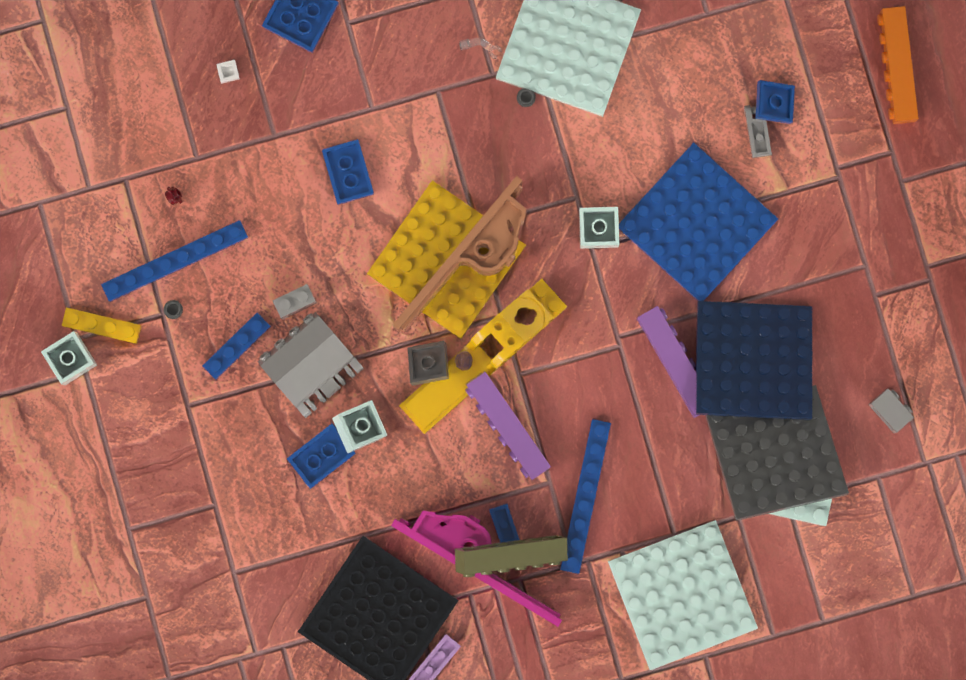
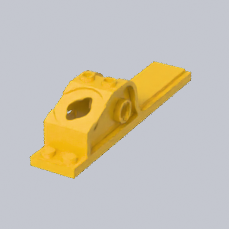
(436, 399)

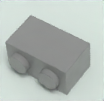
(294, 301)
(891, 410)

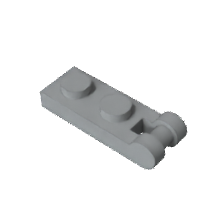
(757, 134)

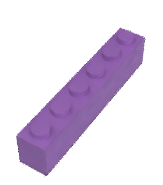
(671, 354)
(507, 424)

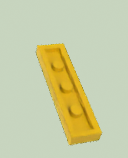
(101, 325)

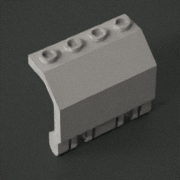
(308, 362)

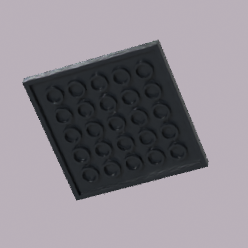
(377, 614)

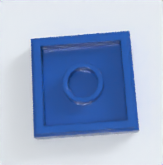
(775, 101)

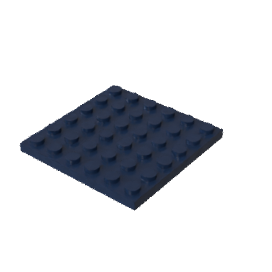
(754, 360)

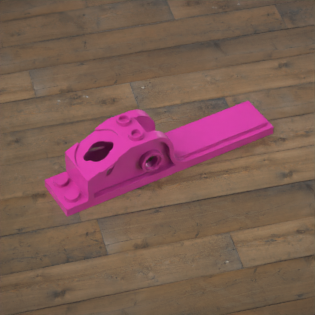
(454, 535)

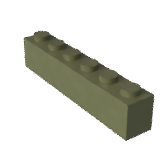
(511, 554)

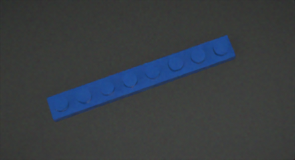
(174, 261)
(586, 495)

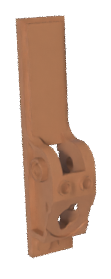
(490, 232)

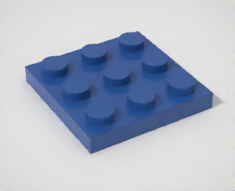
(300, 20)

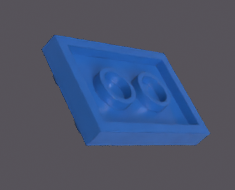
(348, 172)
(320, 456)

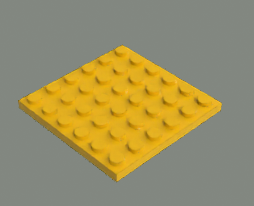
(423, 245)

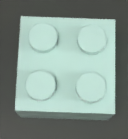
(599, 227)
(69, 358)
(359, 426)

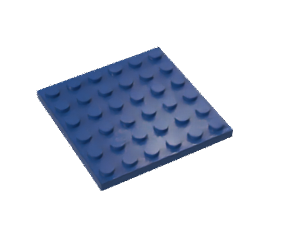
(697, 222)

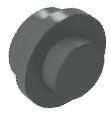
(526, 97)
(173, 309)

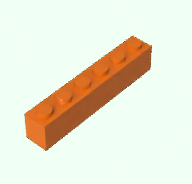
(898, 65)

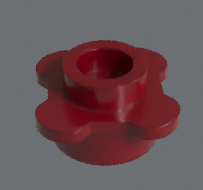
(173, 195)

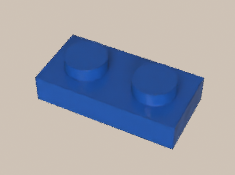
(504, 523)

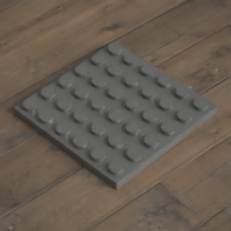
(777, 461)

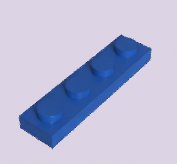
(236, 346)

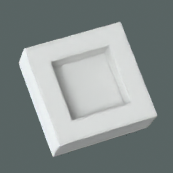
(228, 71)

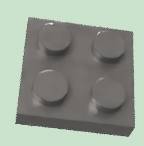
(428, 363)

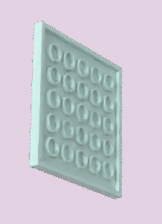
(569, 50)
(682, 595)

